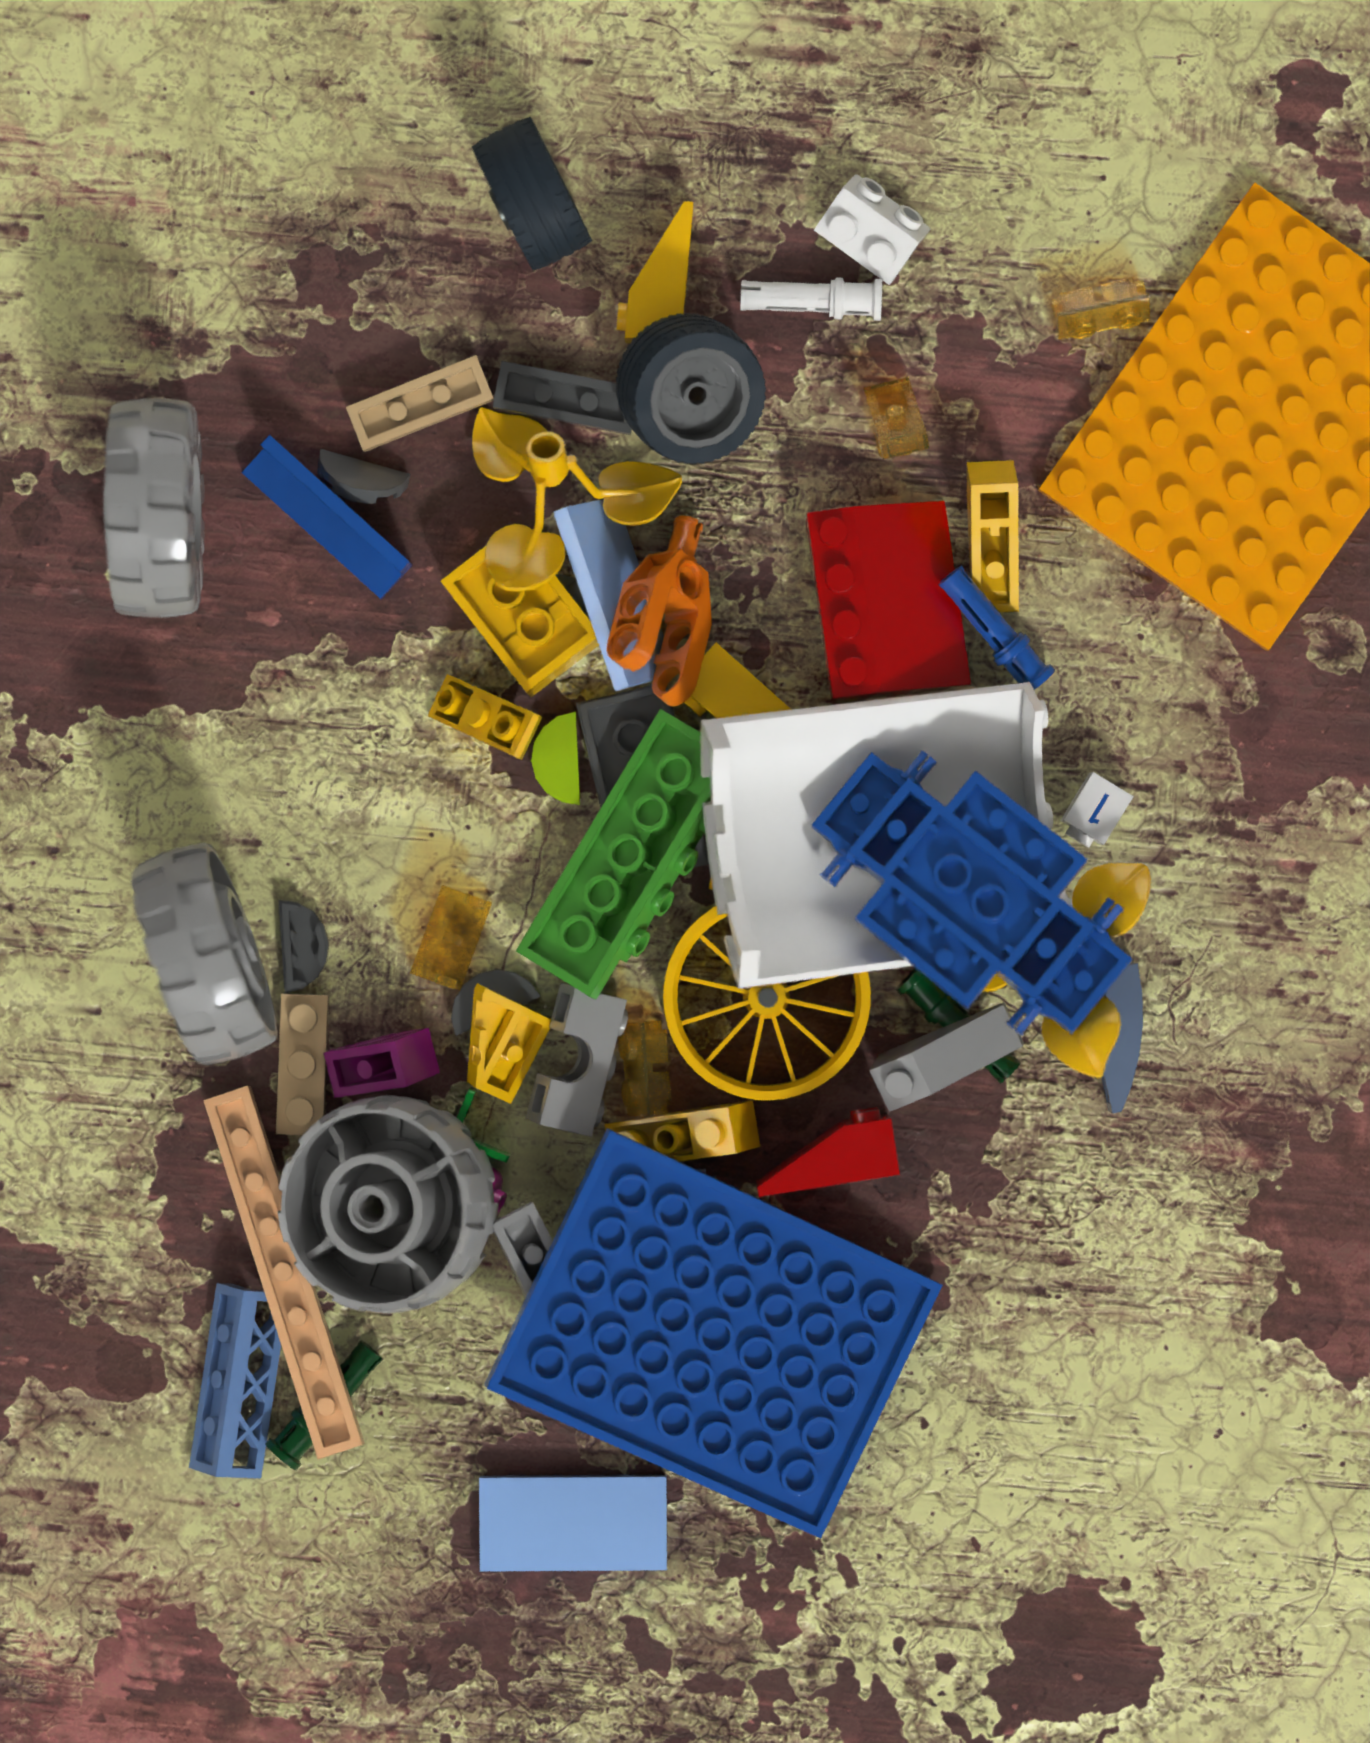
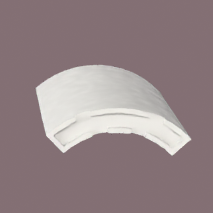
(784, 768)

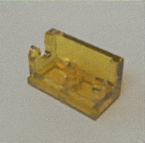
(451, 937)

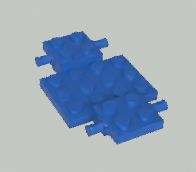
(972, 891)

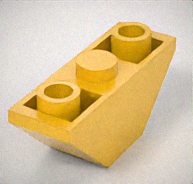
(484, 716)

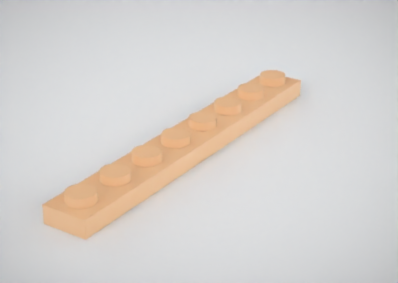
(288, 1294)

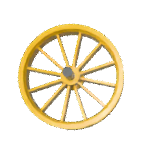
(765, 1003)

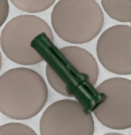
(945, 1010)
(295, 1437)

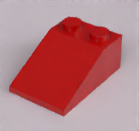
(843, 1154)

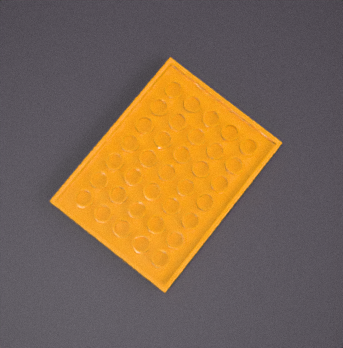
(1238, 423)

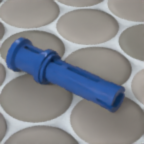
(1009, 647)

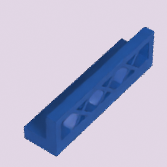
(326, 518)

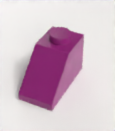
(382, 1063)

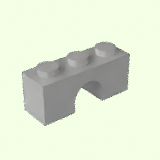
(575, 1099)

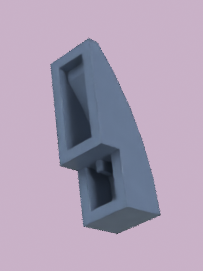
(1123, 1059)

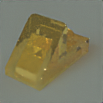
(895, 418)

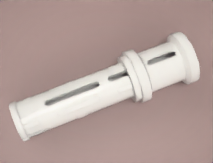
(835, 298)

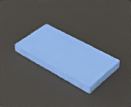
(601, 563)
(573, 1523)

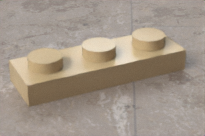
(420, 403)
(301, 1062)

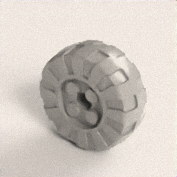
(154, 507)
(204, 954)
(432, 1195)

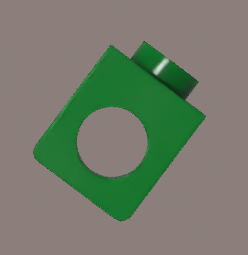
(489, 1150)

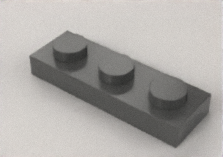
(559, 397)

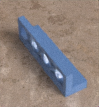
(229, 1382)

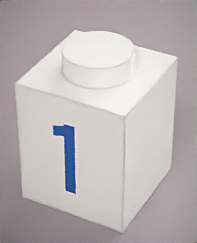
(1095, 810)

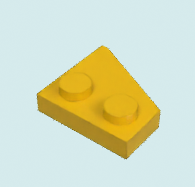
(502, 1042)

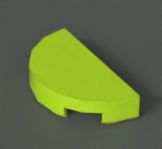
(556, 759)

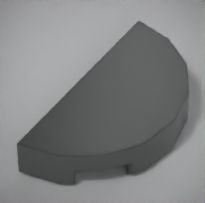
(360, 479)
(303, 945)
(503, 982)

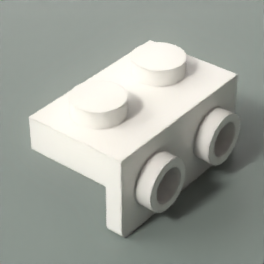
(872, 227)

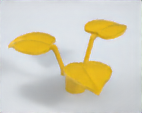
(507, 446)
(1095, 1037)

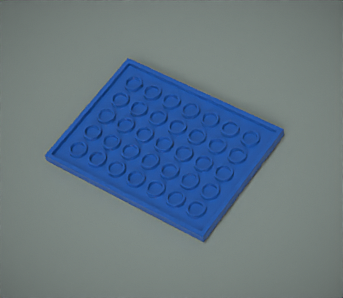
(713, 1334)

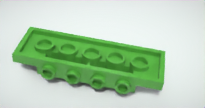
(625, 862)

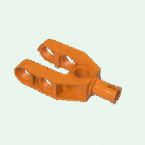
(680, 590)

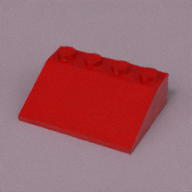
(881, 601)

